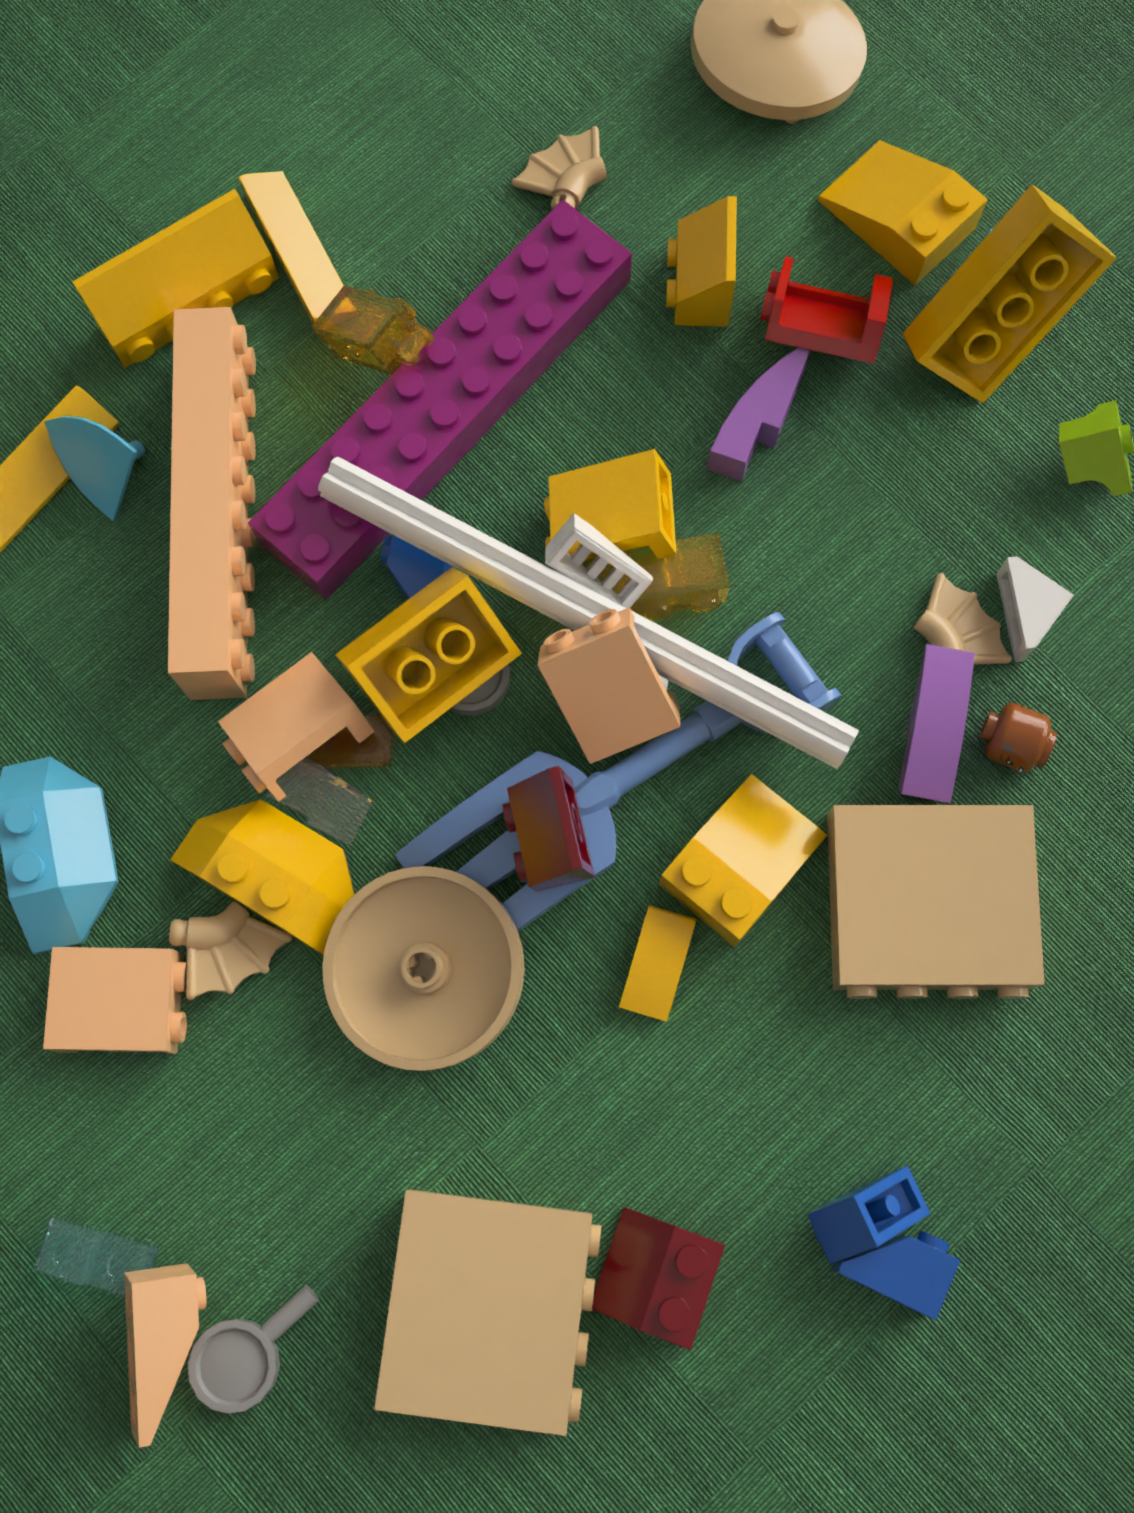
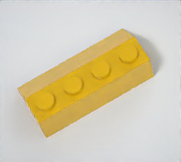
(195, 263)
(1007, 295)

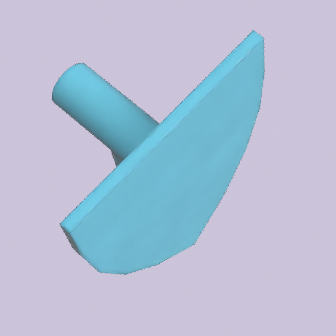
(95, 459)

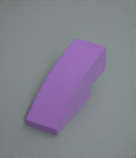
(757, 416)
(937, 723)

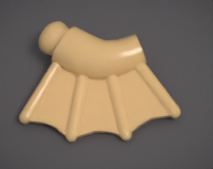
(565, 168)
(959, 622)
(225, 949)

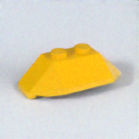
(271, 868)

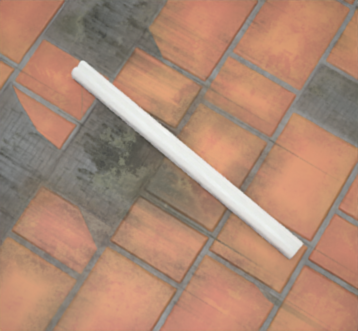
(576, 605)

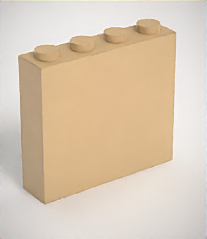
(934, 900)
(487, 1312)

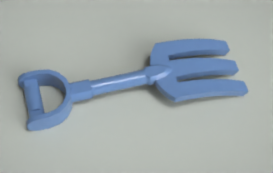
(603, 789)

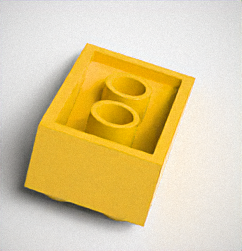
(905, 207)
(741, 859)

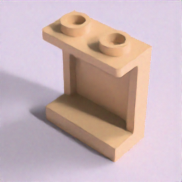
(607, 685)
(289, 722)
(115, 1000)

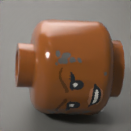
(1018, 737)

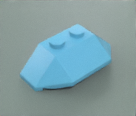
(55, 852)

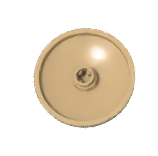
(779, 54)
(423, 968)

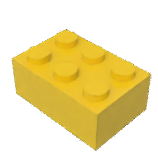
(429, 653)

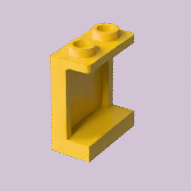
(621, 499)

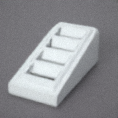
(593, 541)

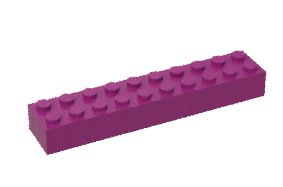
(453, 395)

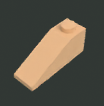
(160, 1331)

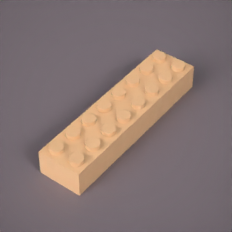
(211, 505)

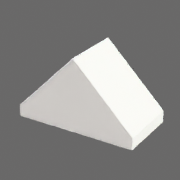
(1029, 604)

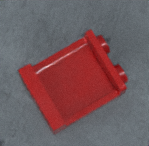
(826, 318)

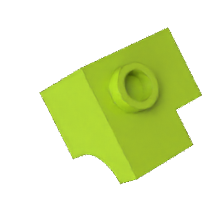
(1098, 449)

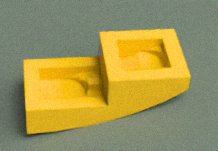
(657, 963)

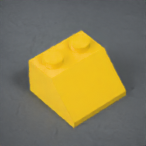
(704, 265)

